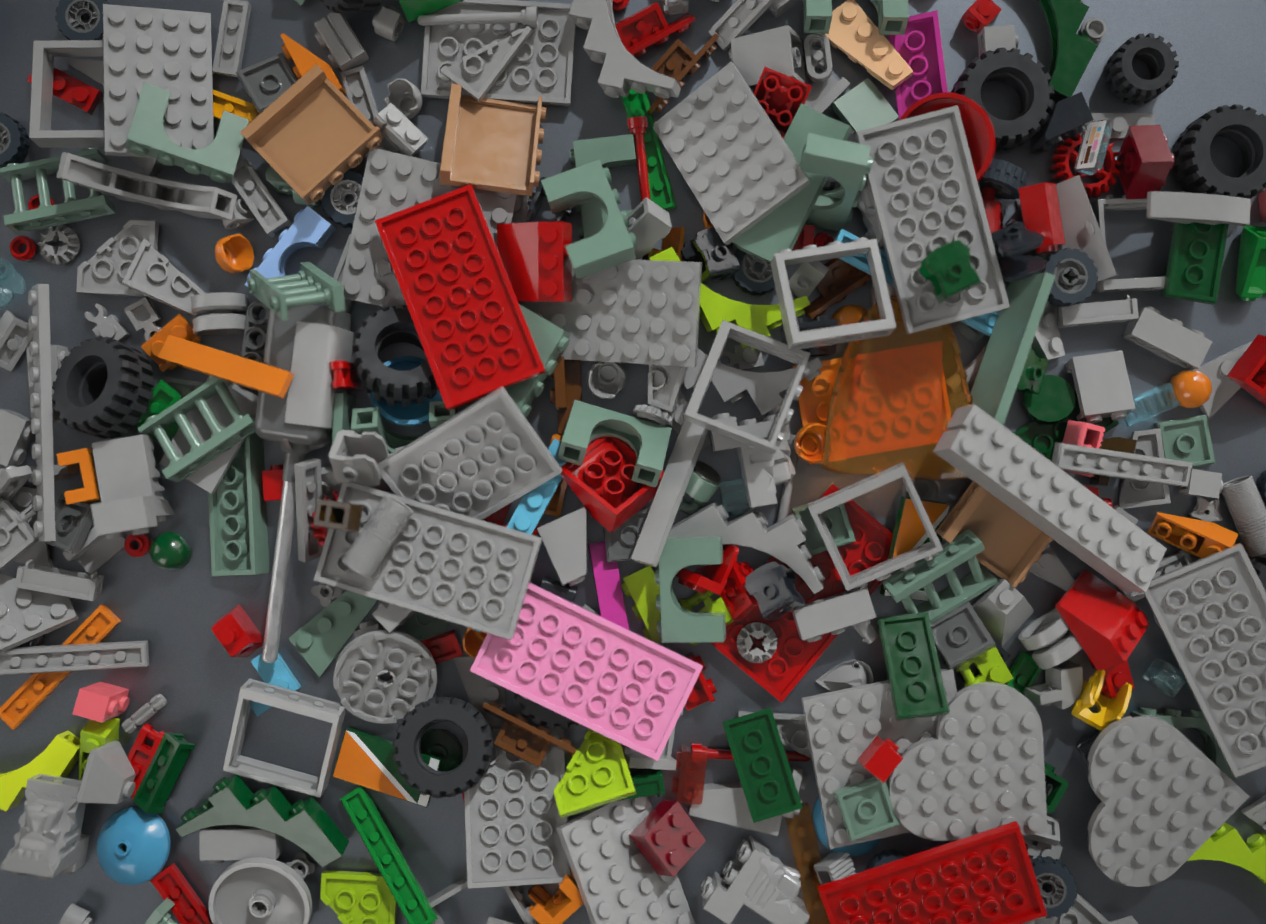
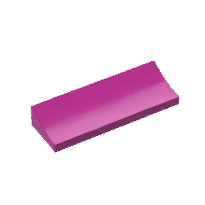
(924, 54)

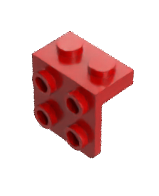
(710, 576)

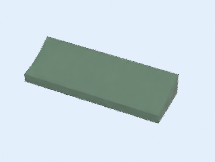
(785, 224)
(1010, 345)
(240, 515)

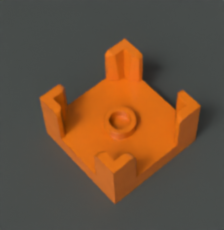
(85, 459)
(559, 905)

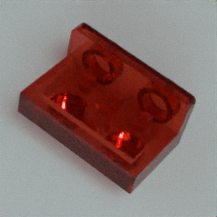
(691, 775)

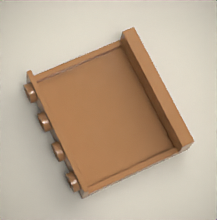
(312, 135)
(492, 144)
(1008, 538)

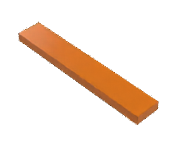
(226, 366)
(41, 685)

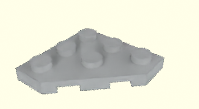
(108, 267)
(30, 613)

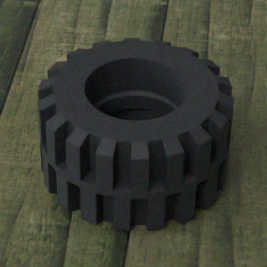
(1158, 59)

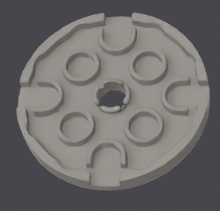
(378, 653)

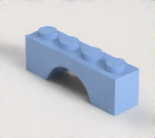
(306, 231)

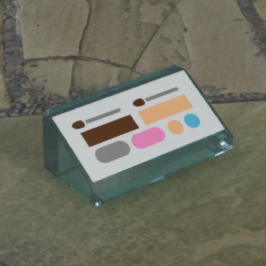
(1094, 146)

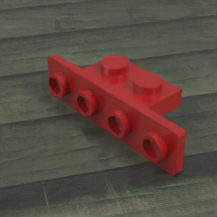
(649, 27)

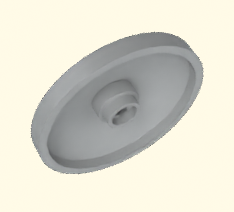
(260, 893)

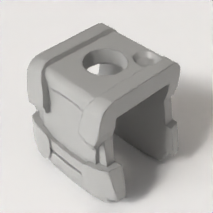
(356, 457)

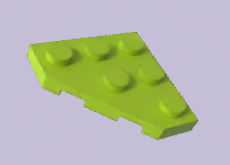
(594, 776)
(358, 897)

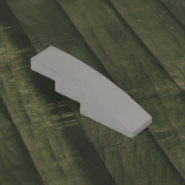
(1198, 208)

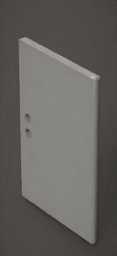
(1077, 228)
(211, 474)

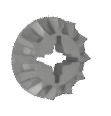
(64, 253)
(652, 414)
(756, 630)

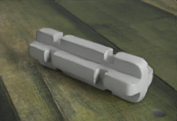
(144, 713)

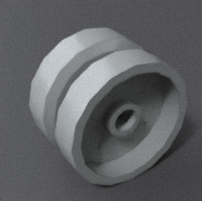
(219, 313)
(1049, 640)

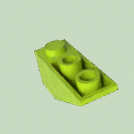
(644, 590)
(96, 735)

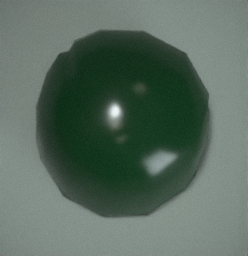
(170, 551)

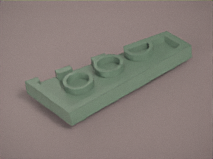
(329, 631)

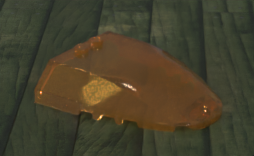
(895, 402)

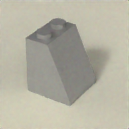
(774, 48)
(568, 545)

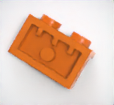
(176, 327)

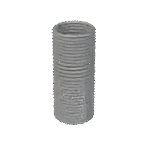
(1246, 511)
(377, 536)

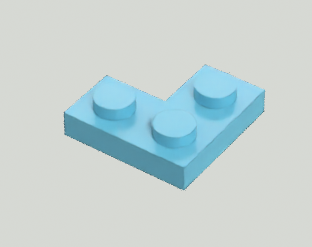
(275, 674)

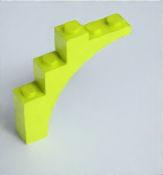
(55, 760)

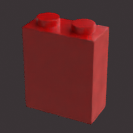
(1043, 214)

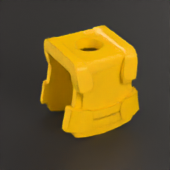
(1108, 709)

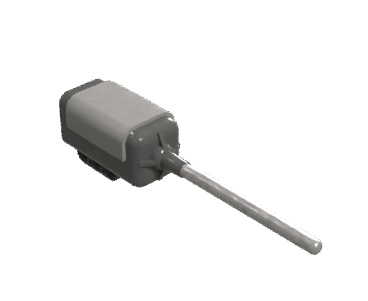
(300, 420)

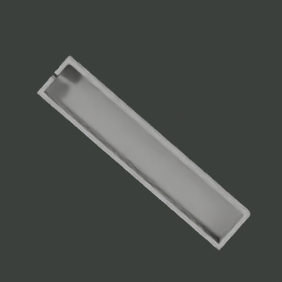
(1050, 499)

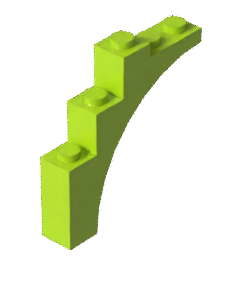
(716, 308)
(1229, 847)

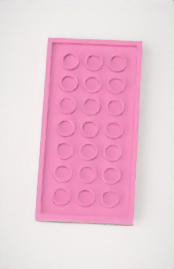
(591, 671)

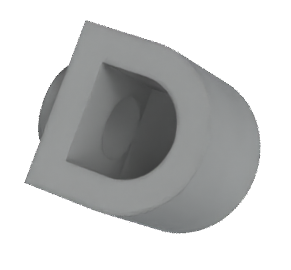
(388, 23)
(241, 216)
(76, 915)

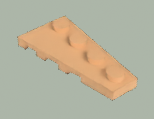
(860, 39)

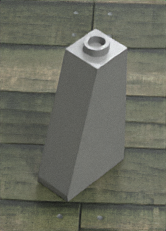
(729, 806)

